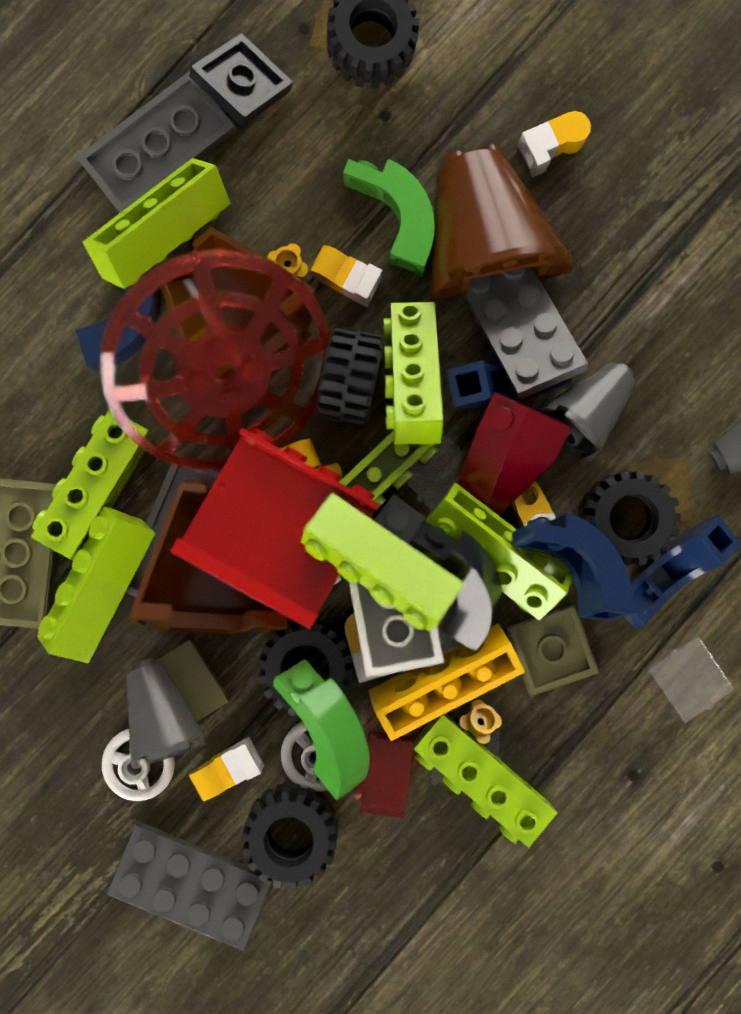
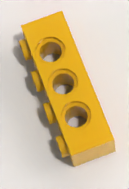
(436, 689)

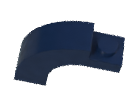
(130, 340)
(477, 382)
(690, 556)
(592, 559)

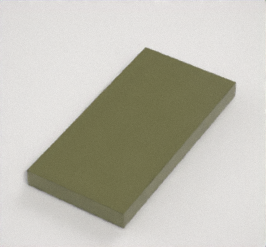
(25, 564)

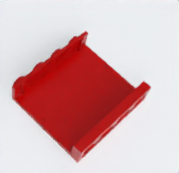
(255, 526)

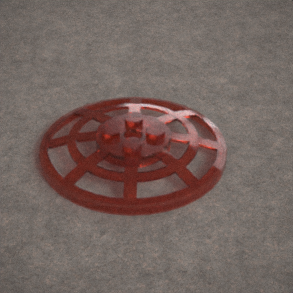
(208, 350)

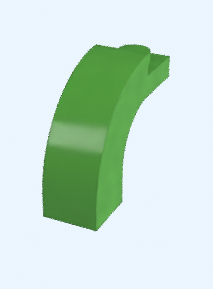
(409, 203)
(333, 726)

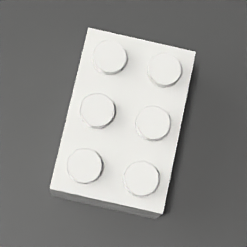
(388, 639)

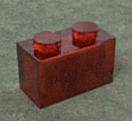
(388, 775)

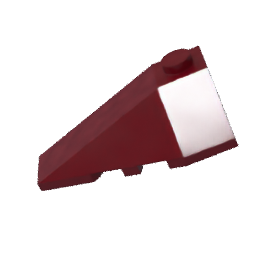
(510, 452)

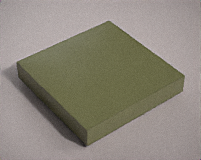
(552, 649)
(194, 679)

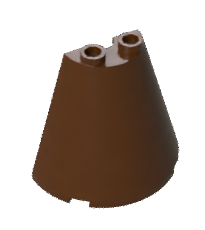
(488, 224)
(243, 281)
(186, 597)

